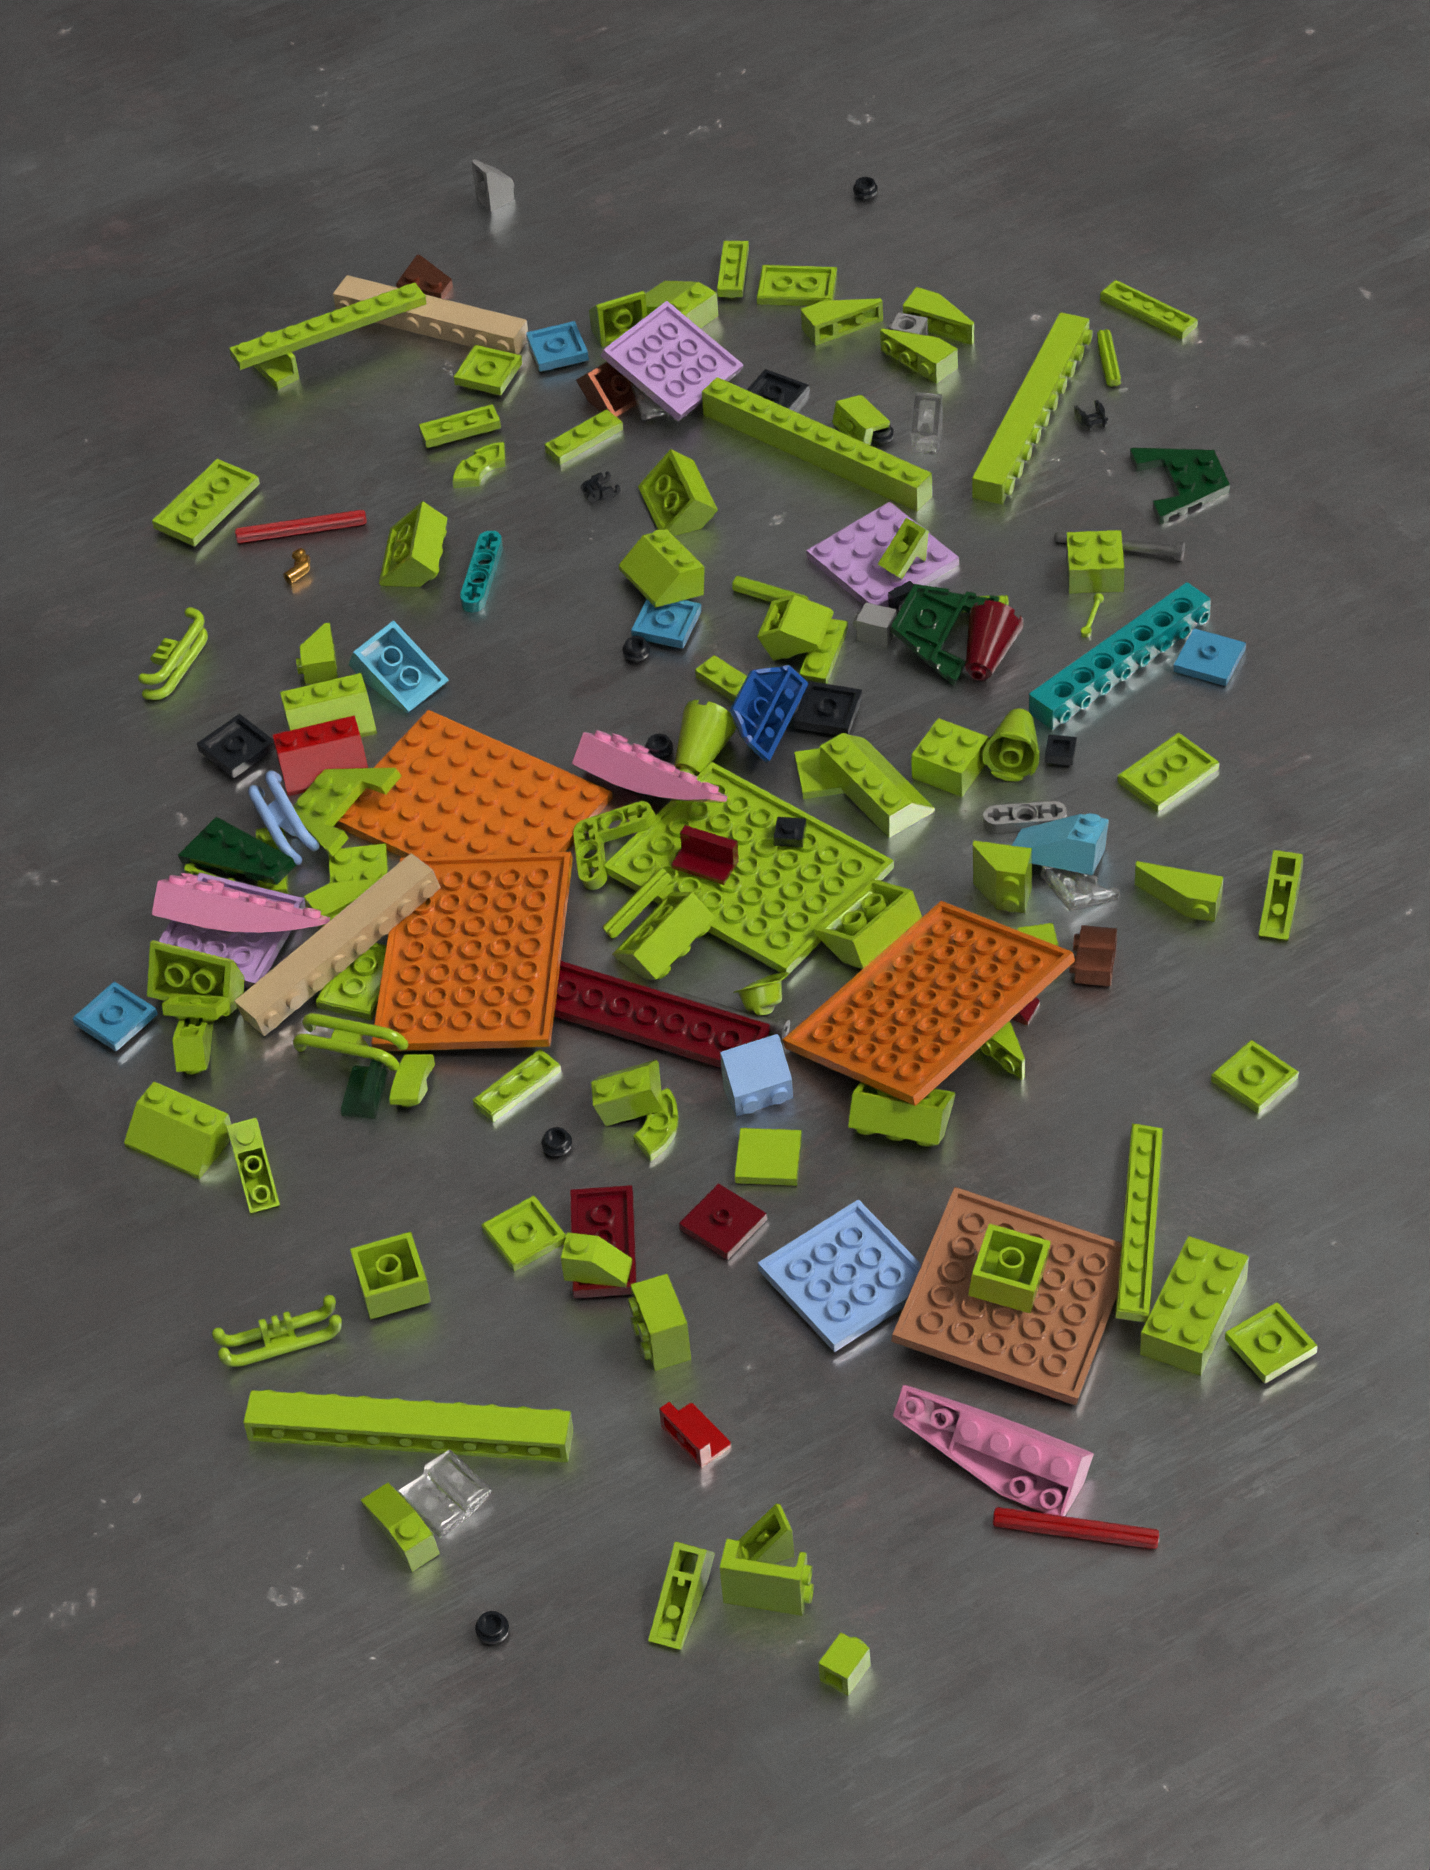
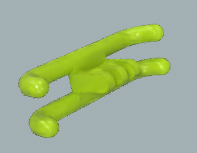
(175, 657)
(349, 1039)
(279, 1335)

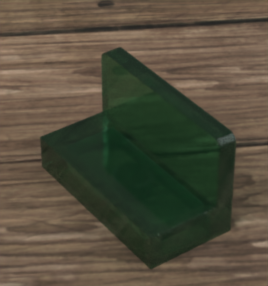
(365, 1090)

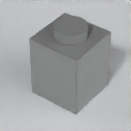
(874, 624)

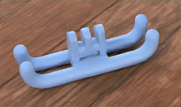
(281, 815)

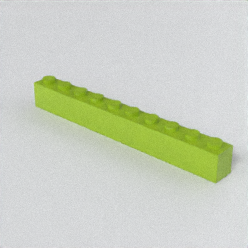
(1031, 409)
(817, 444)
(409, 1425)

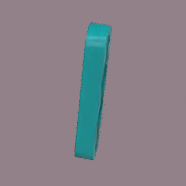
(484, 571)

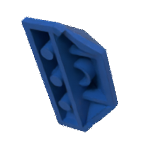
(766, 707)

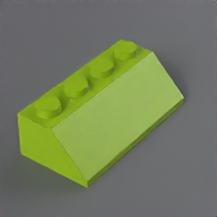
(873, 783)

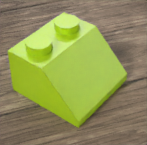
(616, 317)
(1003, 874)
(628, 1093)

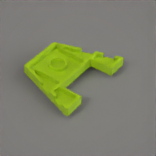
(333, 795)

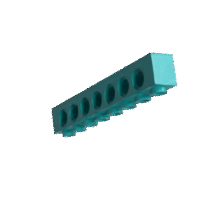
(1119, 656)

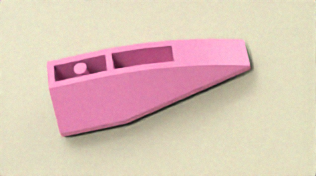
(638, 770)
(227, 909)
(999, 1451)

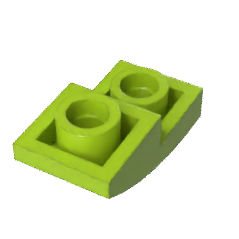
(410, 1079)

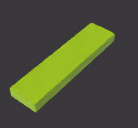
(1148, 309)

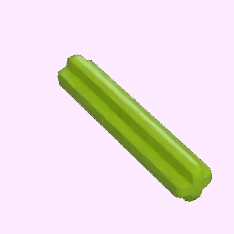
(1108, 358)
(761, 590)
(637, 903)

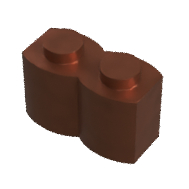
(1094, 955)

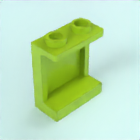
(765, 1584)

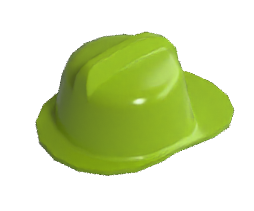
(763, 994)

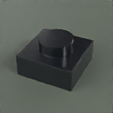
(898, 595)
(1060, 749)
(790, 832)

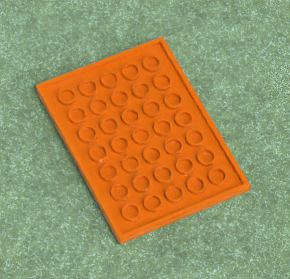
(470, 797)
(478, 955)
(928, 1002)

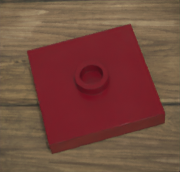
(723, 1221)

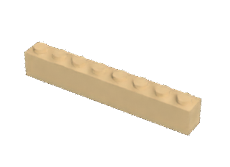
(442, 318)
(337, 944)

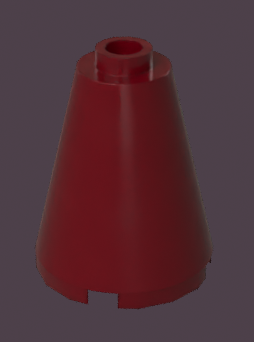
(990, 636)

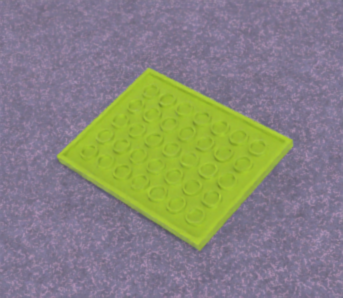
(773, 890)

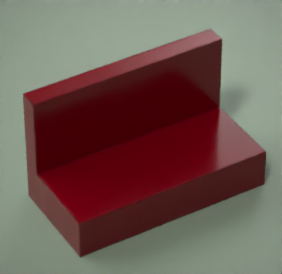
(706, 855)

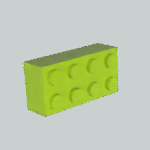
(1194, 1305)

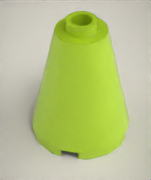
(702, 735)
(1013, 747)

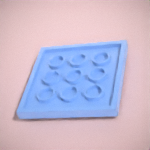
(843, 1275)

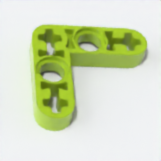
(600, 833)

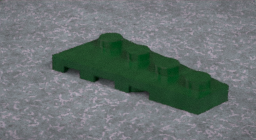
(236, 852)

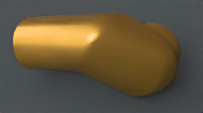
(300, 568)

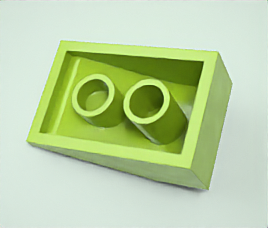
(689, 297)

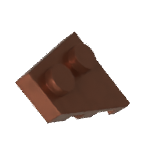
(427, 277)

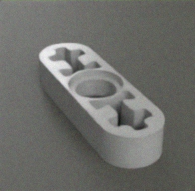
(1034, 809)

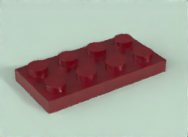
(610, 1215)

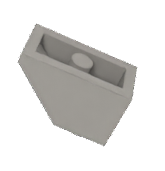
(492, 186)

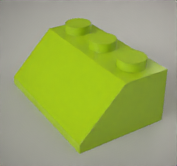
(677, 495)
(414, 548)
(663, 569)
(329, 702)
(868, 922)
(665, 935)
(192, 972)
(884, 1114)
(177, 1130)

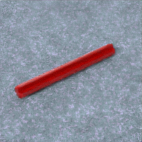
(300, 526)
(1076, 1527)

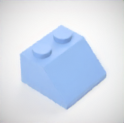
(756, 1075)

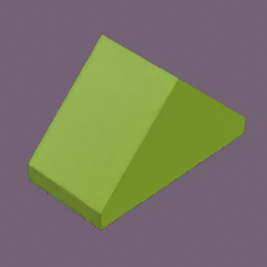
(769, 1538)

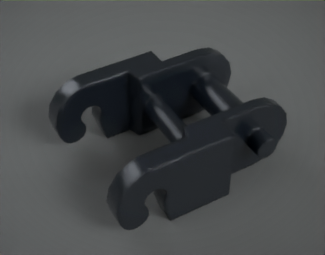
(1084, 419)
(602, 492)

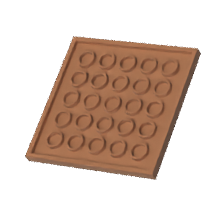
(1035, 1350)

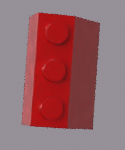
(322, 746)

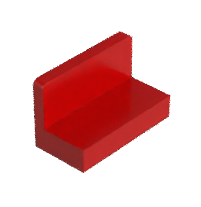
(694, 1433)

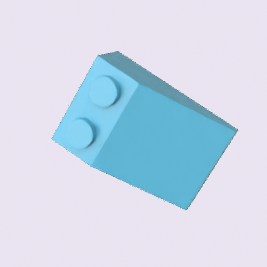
(397, 668)
(1067, 843)

